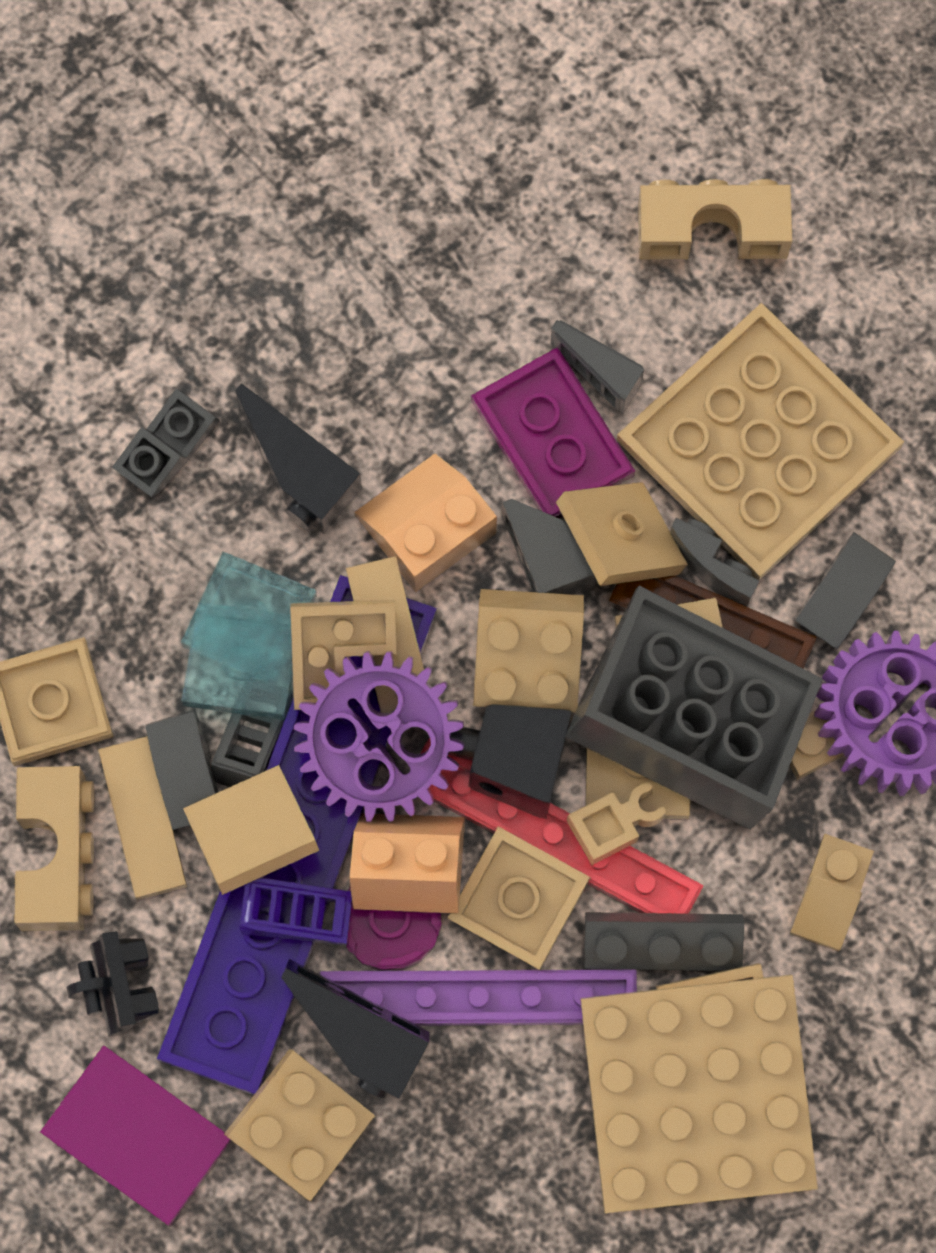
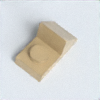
(832, 892)

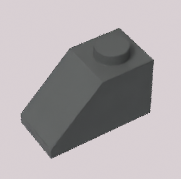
(546, 550)

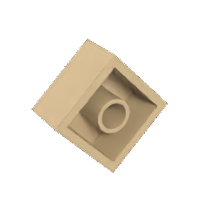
(528, 649)

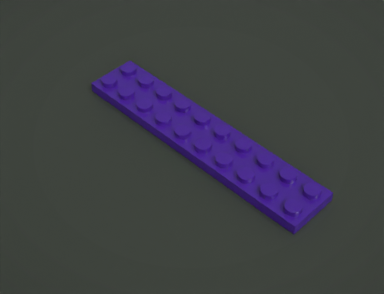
(235, 989)

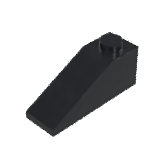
(306, 473)
(365, 1036)

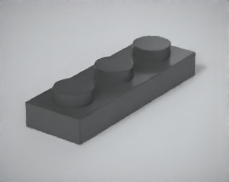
(663, 941)

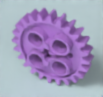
(863, 680)
(341, 764)

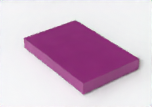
(551, 431)
(136, 1135)

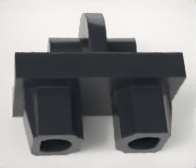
(111, 962)

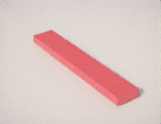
(624, 876)

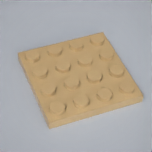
(760, 441)
(698, 1093)

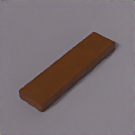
(743, 621)

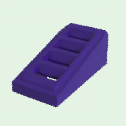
(273, 928)

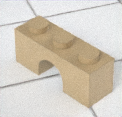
(754, 212)
(56, 894)

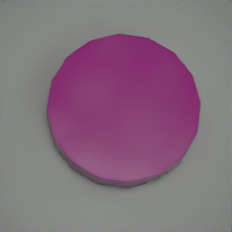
(392, 938)

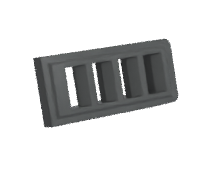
(605, 369)
(237, 764)

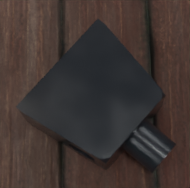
(516, 754)

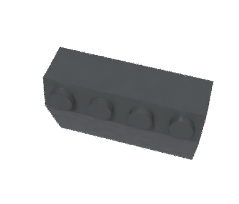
(695, 709)

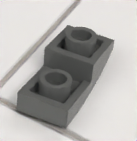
(166, 444)
(700, 551)
(845, 590)
(181, 763)

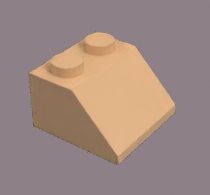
(428, 520)
(407, 863)

